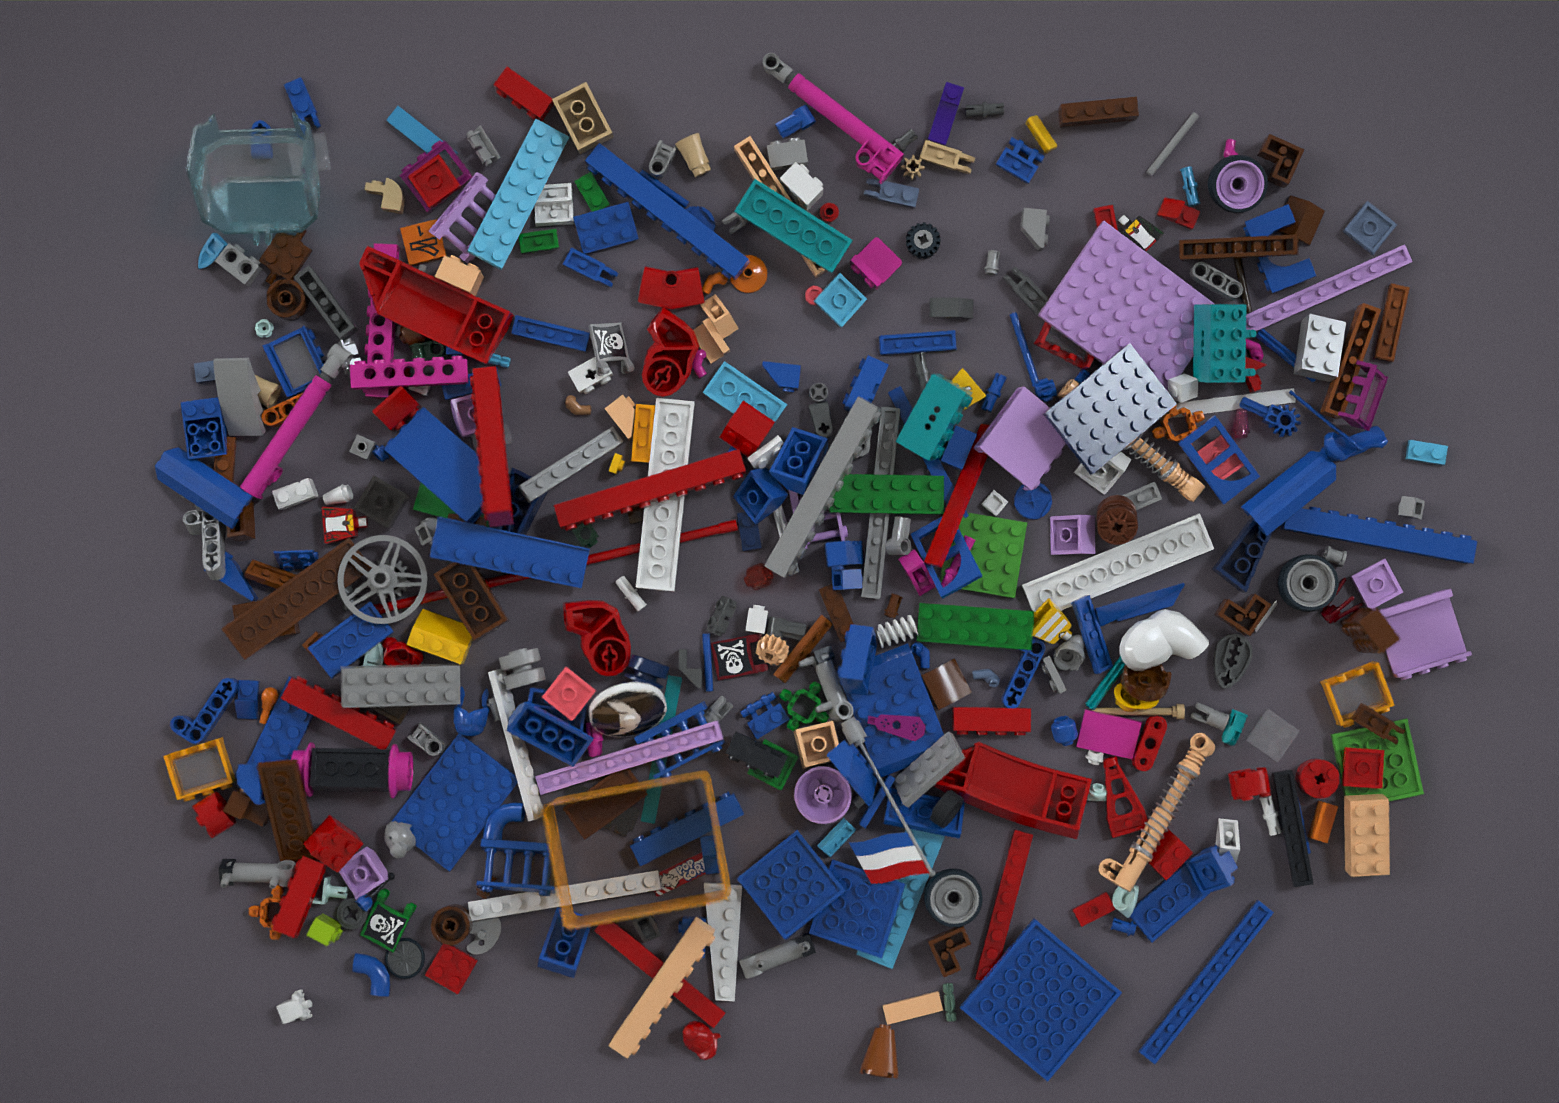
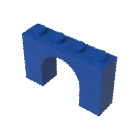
(1278, 276)

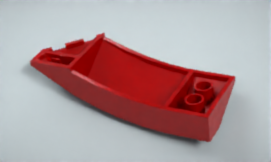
(1019, 790)

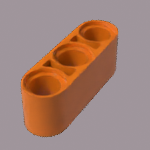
(280, 411)

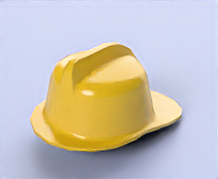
(1129, 703)

